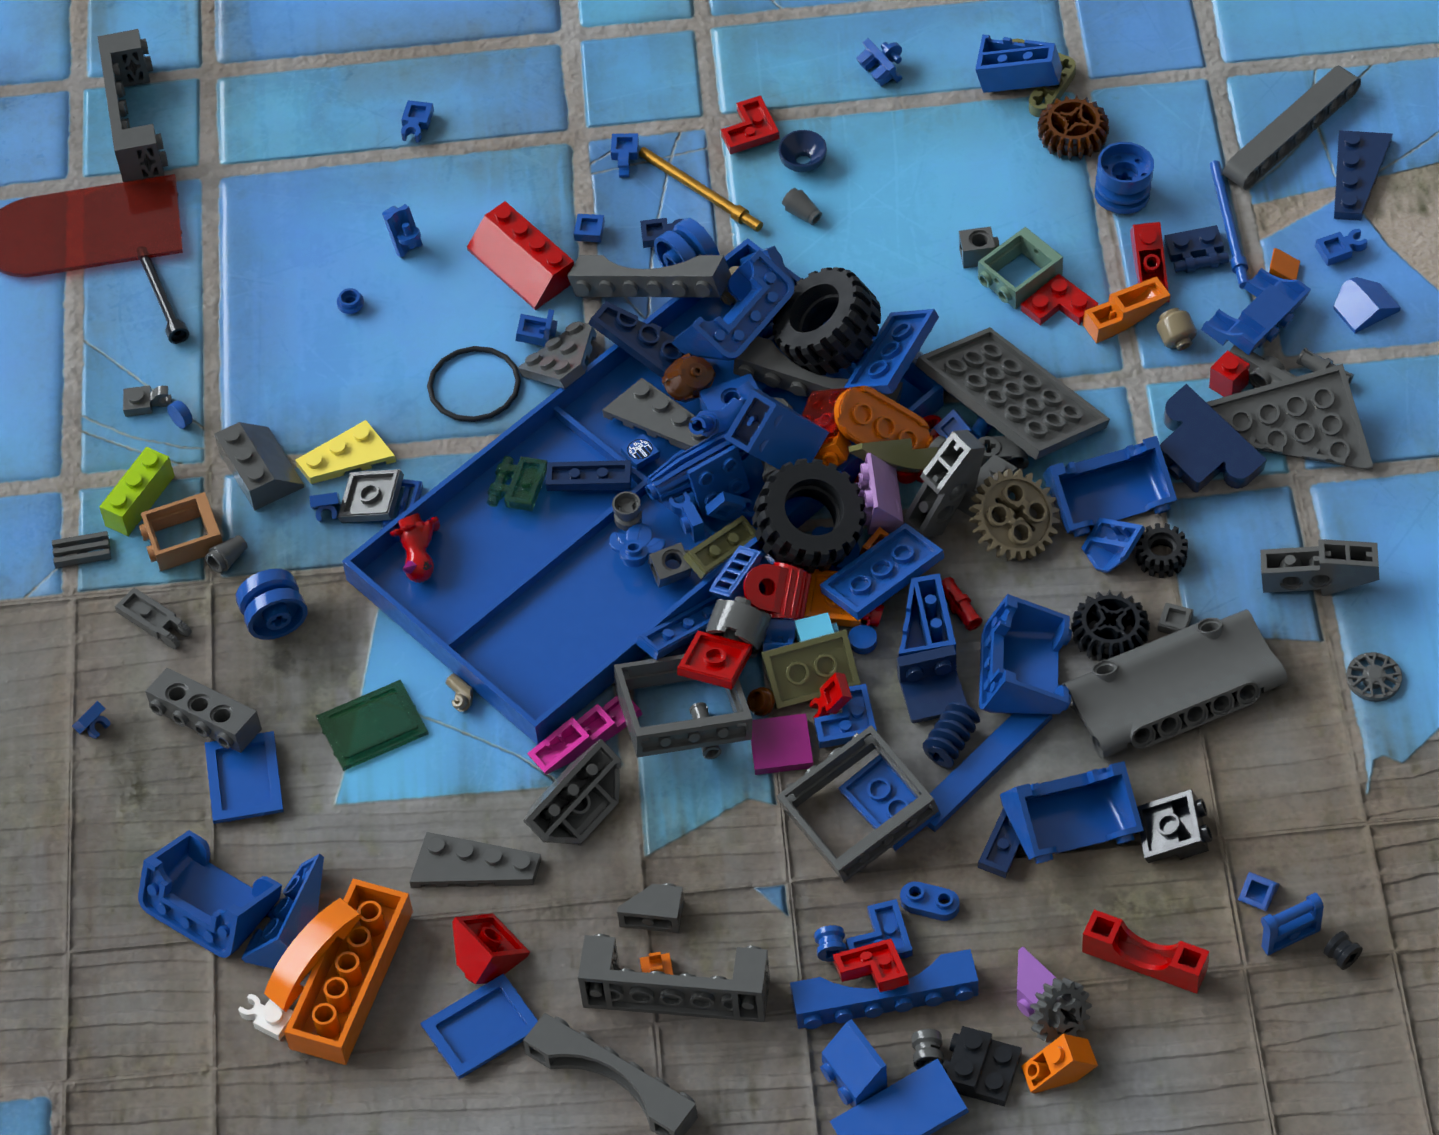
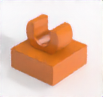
(656, 962)

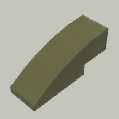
(897, 454)

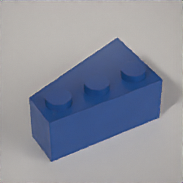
(1017, 65)
(927, 617)

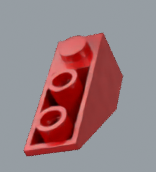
(1148, 252)

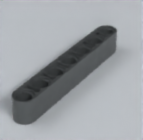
(1291, 127)

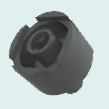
(739, 622)

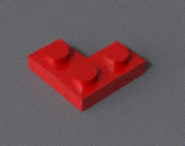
(755, 129)
(1056, 296)
(876, 959)

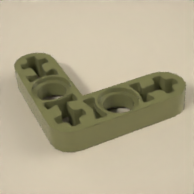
(1050, 96)

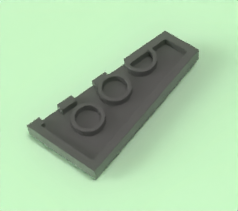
(654, 412)
(462, 861)

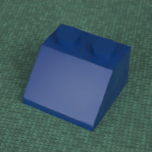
(853, 1065)

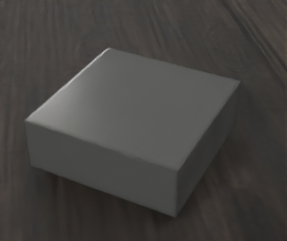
(1174, 618)

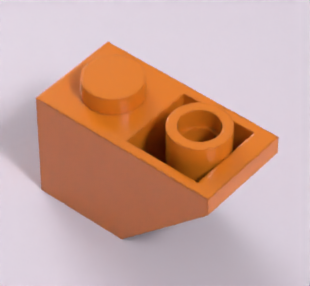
(1059, 1063)

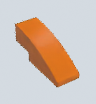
(1124, 309)

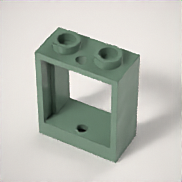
(1033, 248)

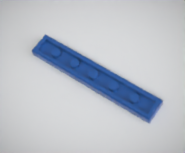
(984, 763)

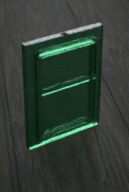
(371, 725)

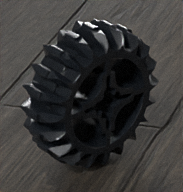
(1112, 618)

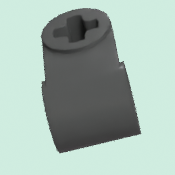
(1006, 450)

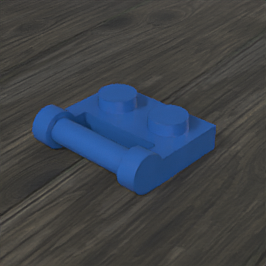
(1292, 924)

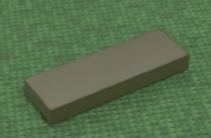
(719, 547)

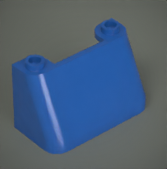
(760, 293)
(1111, 486)
(1022, 659)
(1073, 812)
(202, 899)

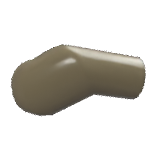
(462, 691)

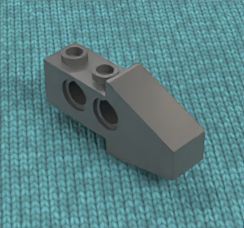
(945, 483)
(1326, 567)

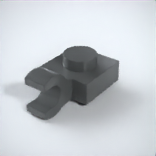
(142, 399)

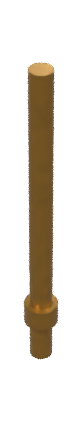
(737, 212)

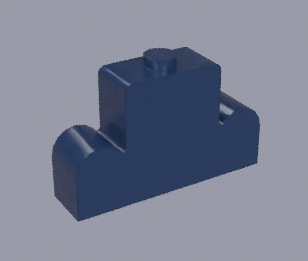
(1205, 445)

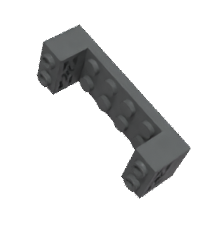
(123, 66)
(685, 994)

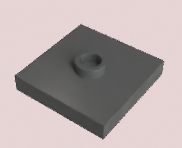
(371, 496)

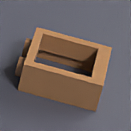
(174, 514)

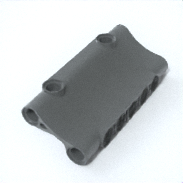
(1175, 683)

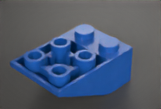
(775, 431)

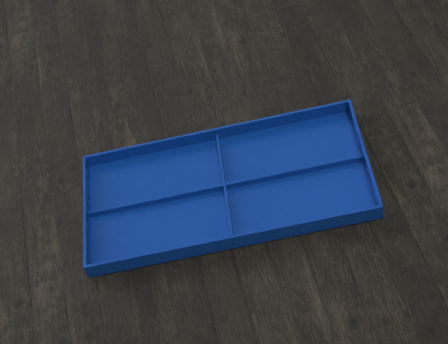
(537, 598)

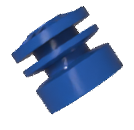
(1124, 177)

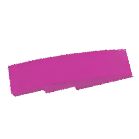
(577, 736)

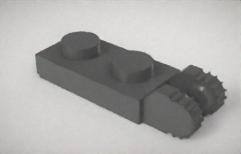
(152, 617)

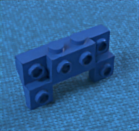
(1263, 316)

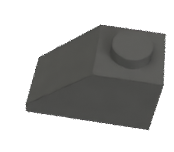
(654, 909)

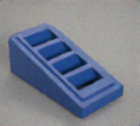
(724, 585)

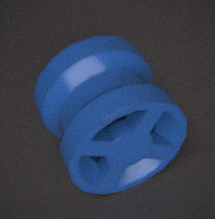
(830, 942)

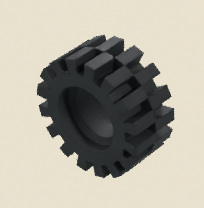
(1158, 563)

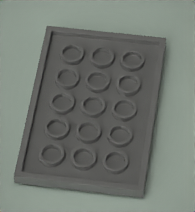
(1012, 393)

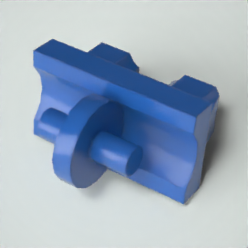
(886, 69)
(402, 229)

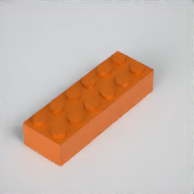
(349, 975)

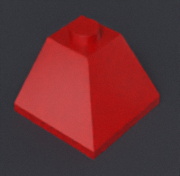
(485, 947)

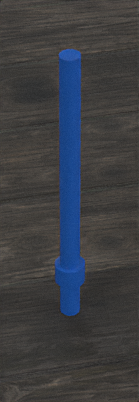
(1238, 261)

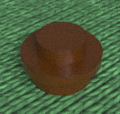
(761, 701)

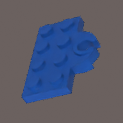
(892, 350)

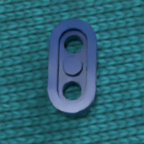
(928, 901)

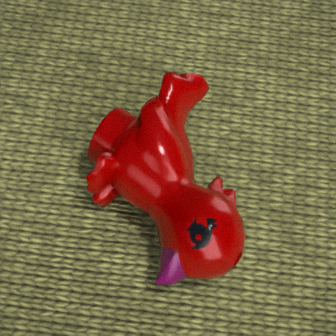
(415, 538)

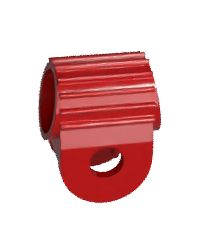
(785, 590)

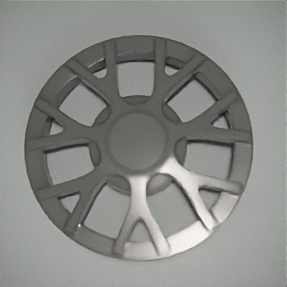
(1374, 676)

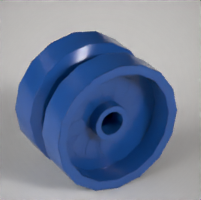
(684, 243)
(271, 604)

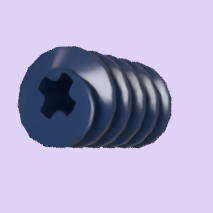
(950, 734)

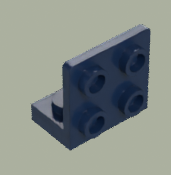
(929, 682)

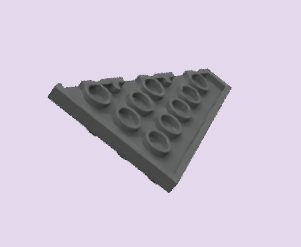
(1301, 418)

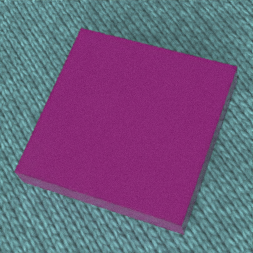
(781, 744)

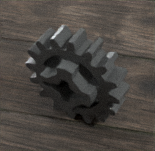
(1060, 1010)

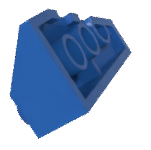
(288, 916)

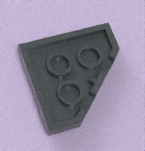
(562, 357)

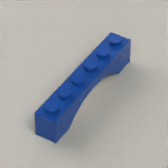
(825, 1002)

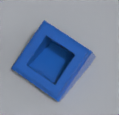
(1258, 891)

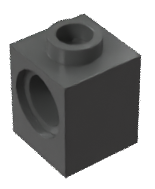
(975, 245)
(665, 575)

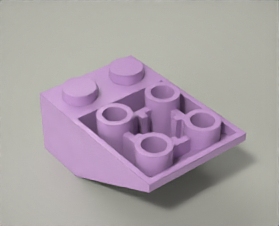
(881, 495)

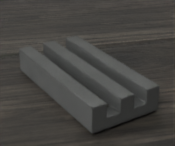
(81, 546)

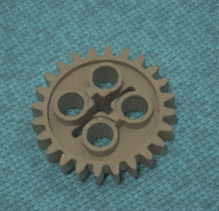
(1027, 495)

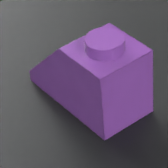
(1030, 979)

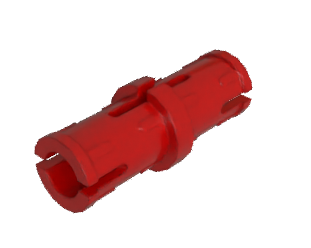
(960, 604)

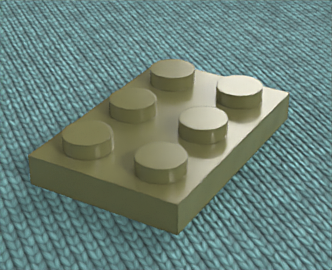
(803, 667)

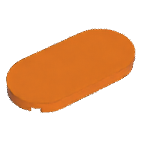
(870, 416)

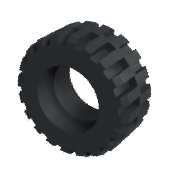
(844, 337)
(830, 489)

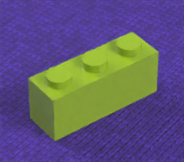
(137, 491)

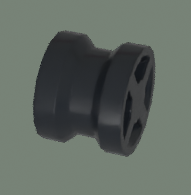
(1343, 950)

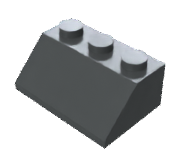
(257, 463)

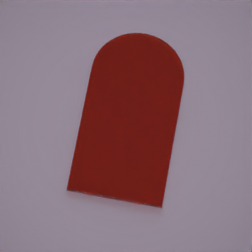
(90, 227)

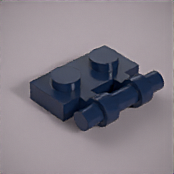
(1193, 244)

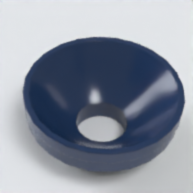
(802, 144)

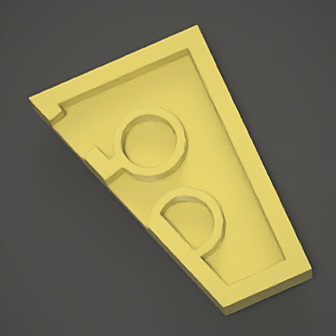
(348, 451)

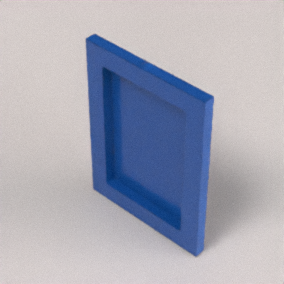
(244, 782)
(480, 1026)

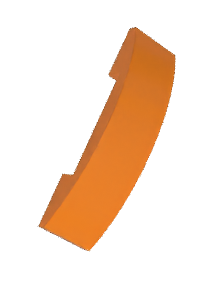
(307, 949)

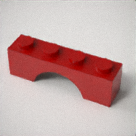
(1174, 964)

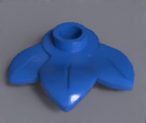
(636, 544)

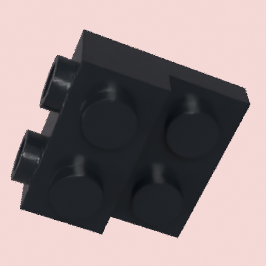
(1174, 827)
(982, 1066)

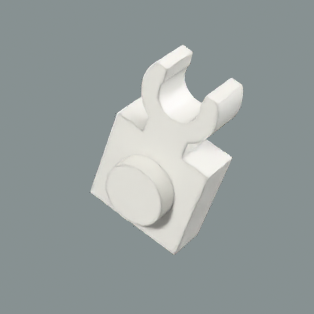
(268, 1018)

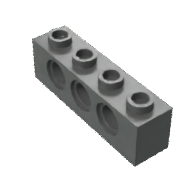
(203, 710)

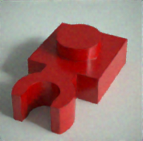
(834, 696)

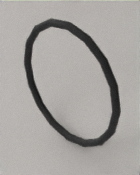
(480, 417)

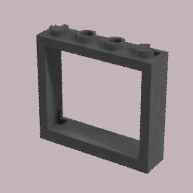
(680, 734)
(885, 835)

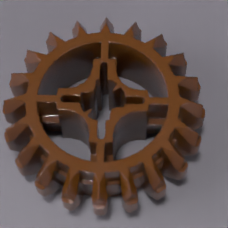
(1073, 127)

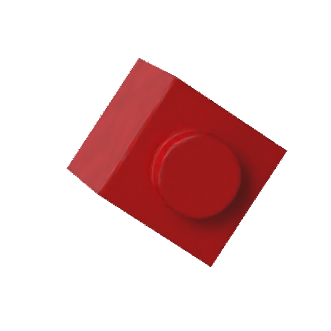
(1229, 374)

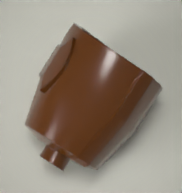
(688, 377)

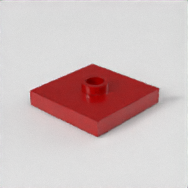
(714, 659)

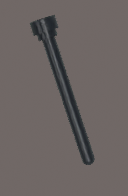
(175, 329)

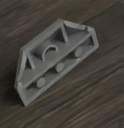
(578, 797)

